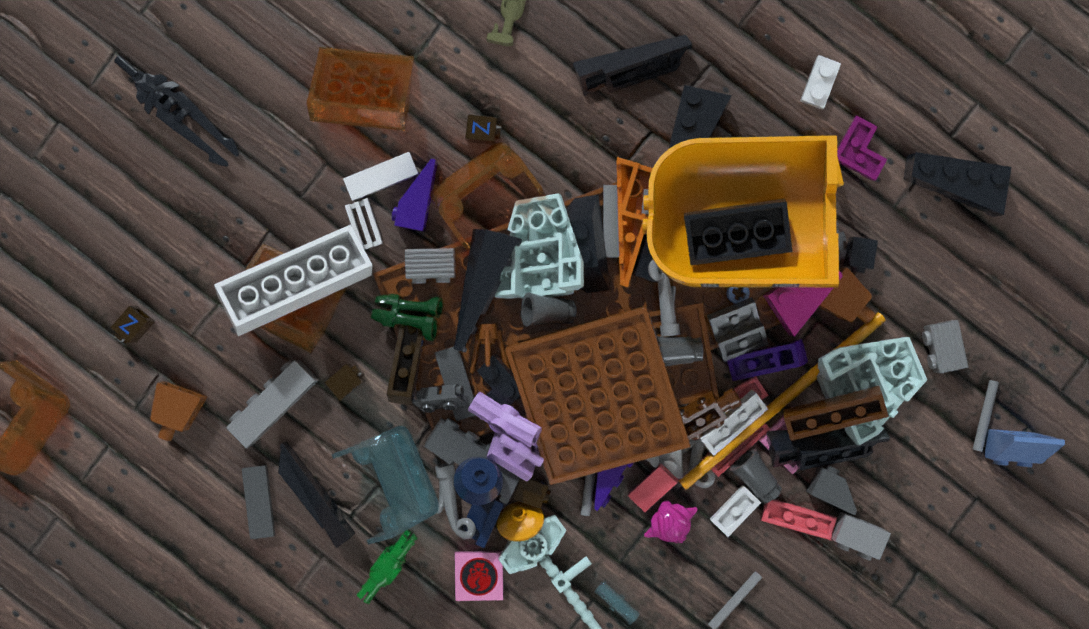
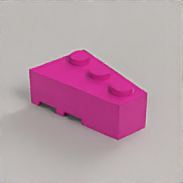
(795, 305)

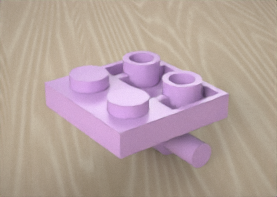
(514, 456)

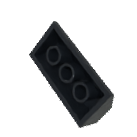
(738, 232)

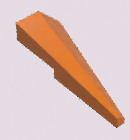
(631, 182)

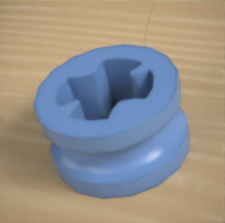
(731, 296)

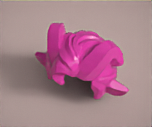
(671, 522)

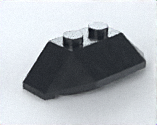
(588, 230)

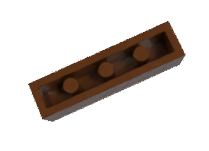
(835, 413)

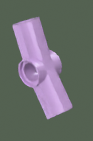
(505, 420)

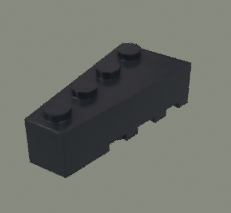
(698, 114)
(966, 181)

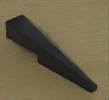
(486, 261)

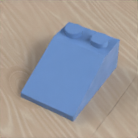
(1020, 447)

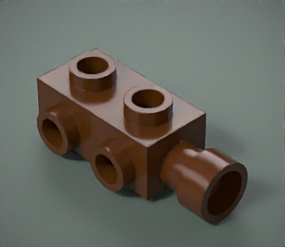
(708, 412)

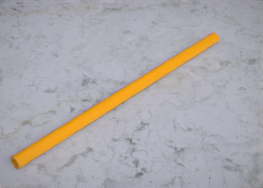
(776, 405)

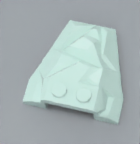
(548, 256)
(882, 363)

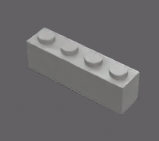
(272, 403)

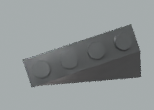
(456, 446)

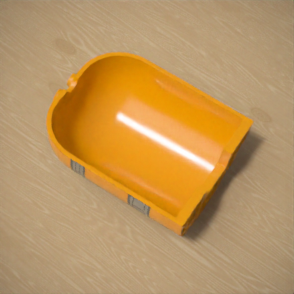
(739, 172)

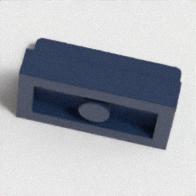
(484, 519)

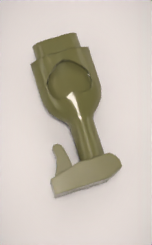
(511, 11)

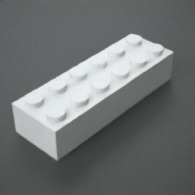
(293, 280)

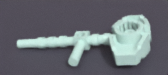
(525, 555)

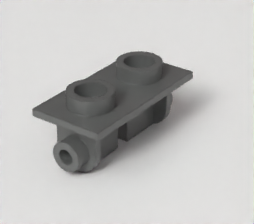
(449, 399)

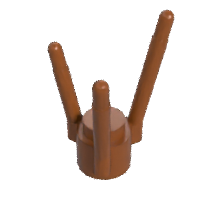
(487, 334)

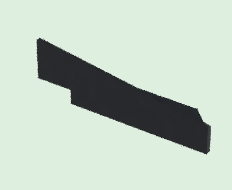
(631, 65)
(819, 449)
(313, 496)

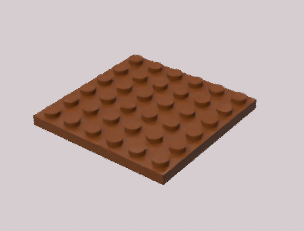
(598, 395)

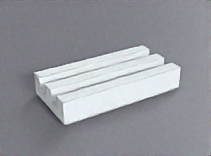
(357, 205)

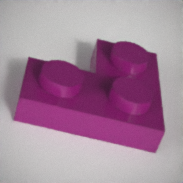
(854, 152)

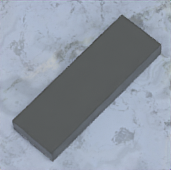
(454, 372)
(258, 502)

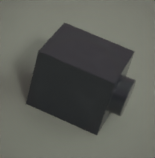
(860, 254)

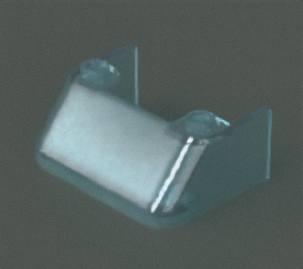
(401, 478)

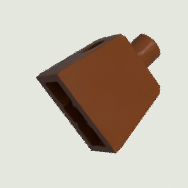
(848, 299)
(175, 408)

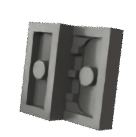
(737, 329)

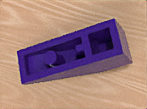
(415, 203)
(768, 360)

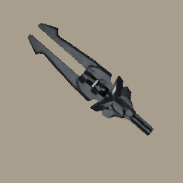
(157, 92)

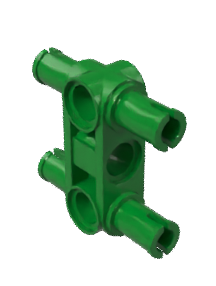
(387, 566)

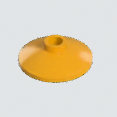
(520, 521)

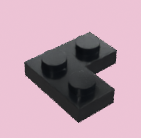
(500, 380)

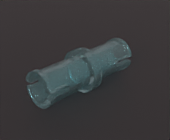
(617, 602)

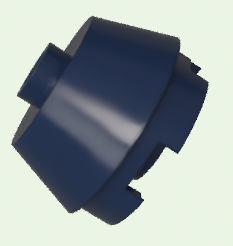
(478, 480)

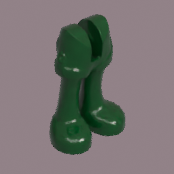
(427, 325)

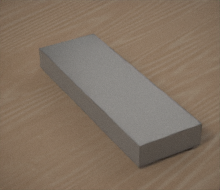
(610, 221)

